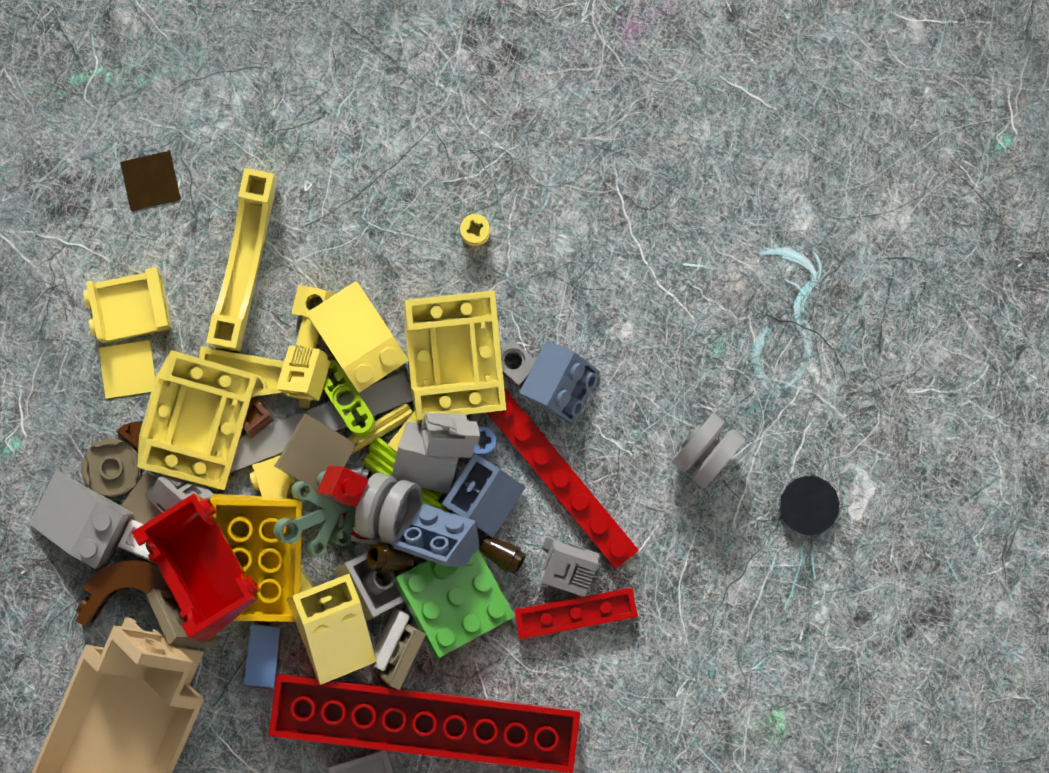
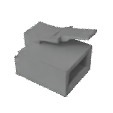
(449, 435)
(172, 490)
(568, 566)

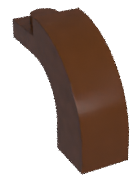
(114, 578)

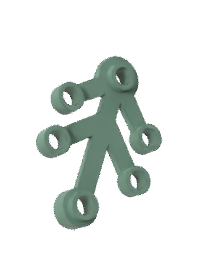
(327, 514)

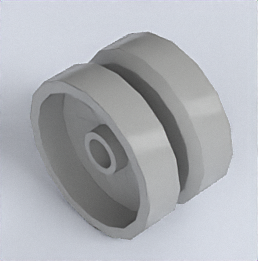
(708, 450)
(386, 507)

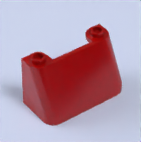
(198, 566)

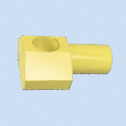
(308, 334)

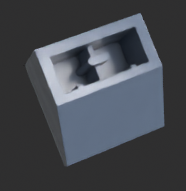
(560, 381)
(484, 495)
(439, 537)

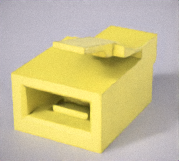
(303, 374)

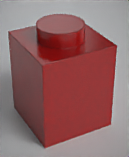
(342, 486)

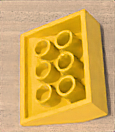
(272, 564)

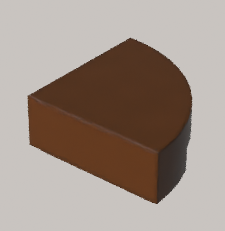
(256, 418)
(131, 432)

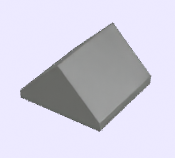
(416, 467)

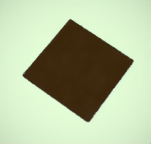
(150, 180)

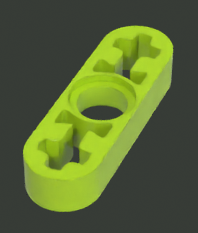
(363, 411)

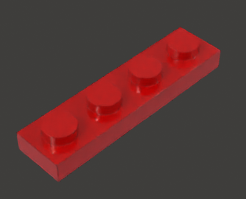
(575, 613)

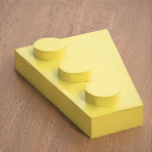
(266, 369)

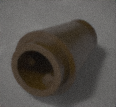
(503, 554)
(386, 558)

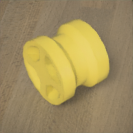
(477, 235)

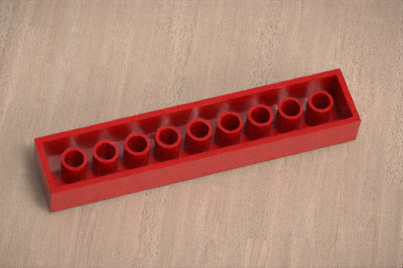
(425, 723)

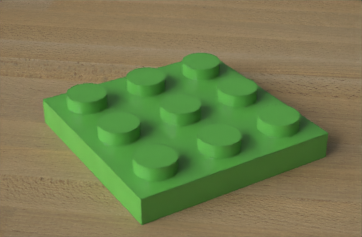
(453, 602)

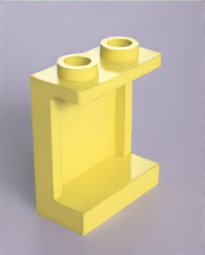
(128, 306)

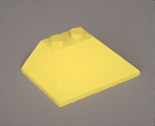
(454, 354)
(194, 419)

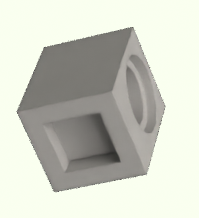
(520, 374)

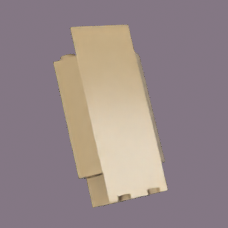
(125, 707)

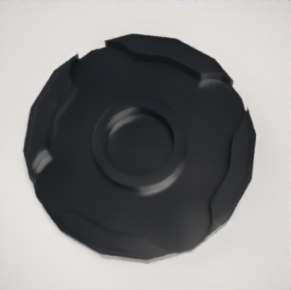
(809, 505)

